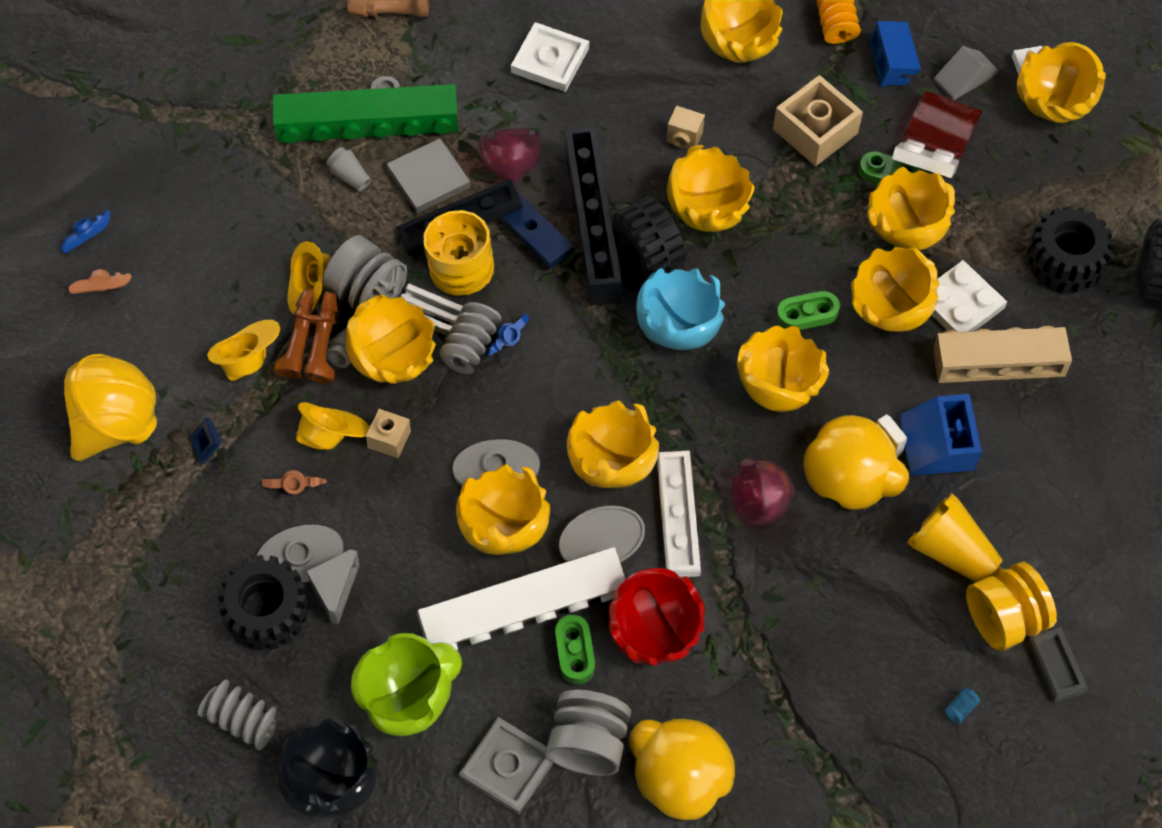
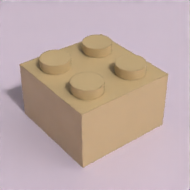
(817, 120)

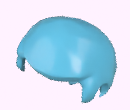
(680, 309)

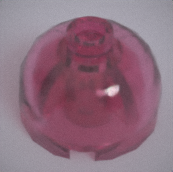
(511, 152)
(761, 491)

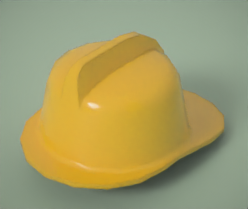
(307, 272)
(245, 350)
(326, 427)

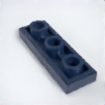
(538, 234)

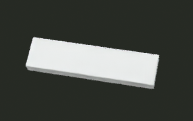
(678, 513)

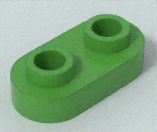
(887, 166)
(806, 309)
(574, 651)

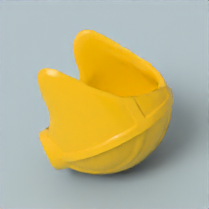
(107, 405)

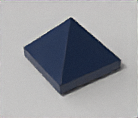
(205, 440)

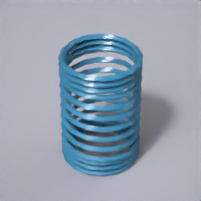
(950, 710)

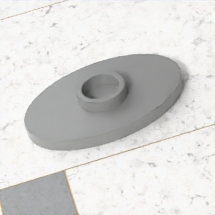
(490, 455)
(602, 530)
(304, 547)

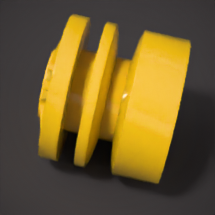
(459, 252)
(1011, 606)

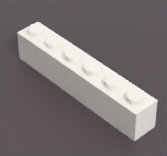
(523, 599)

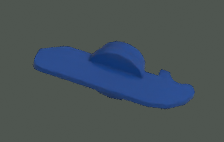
(84, 230)
(508, 334)

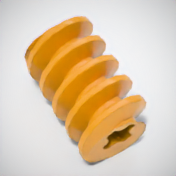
(838, 20)

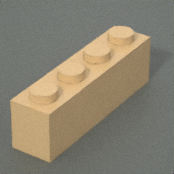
(1001, 354)

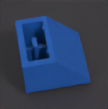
(941, 436)

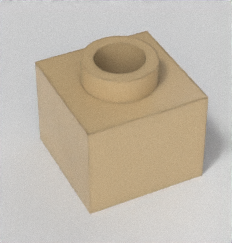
(685, 127)
(390, 440)

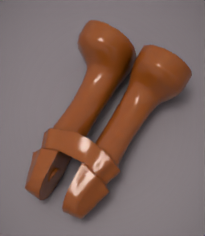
(316, 368)

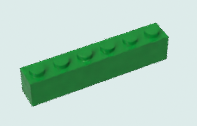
(365, 113)

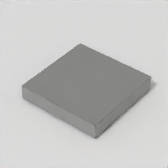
(428, 175)
(507, 766)

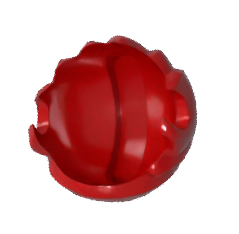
(656, 616)

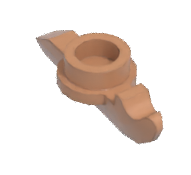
(100, 281)
(293, 482)

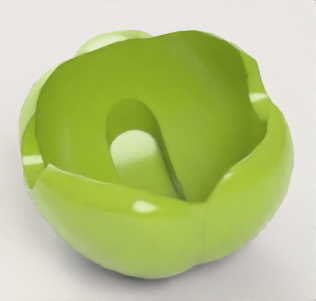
(405, 683)

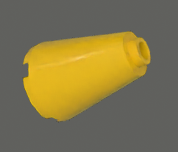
(957, 541)

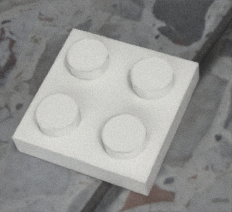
(550, 57)
(914, 154)
(966, 300)

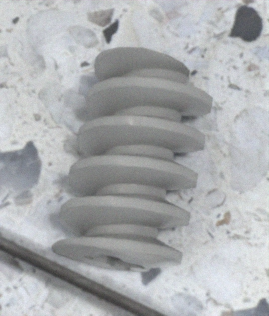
(469, 337)
(239, 714)

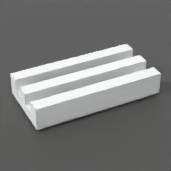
(434, 306)

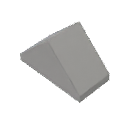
(965, 72)
(333, 583)

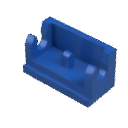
(893, 52)

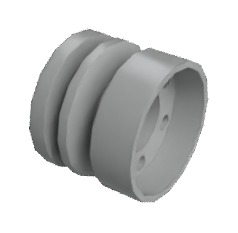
(362, 272)
(588, 732)

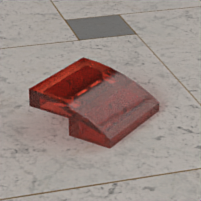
(943, 123)

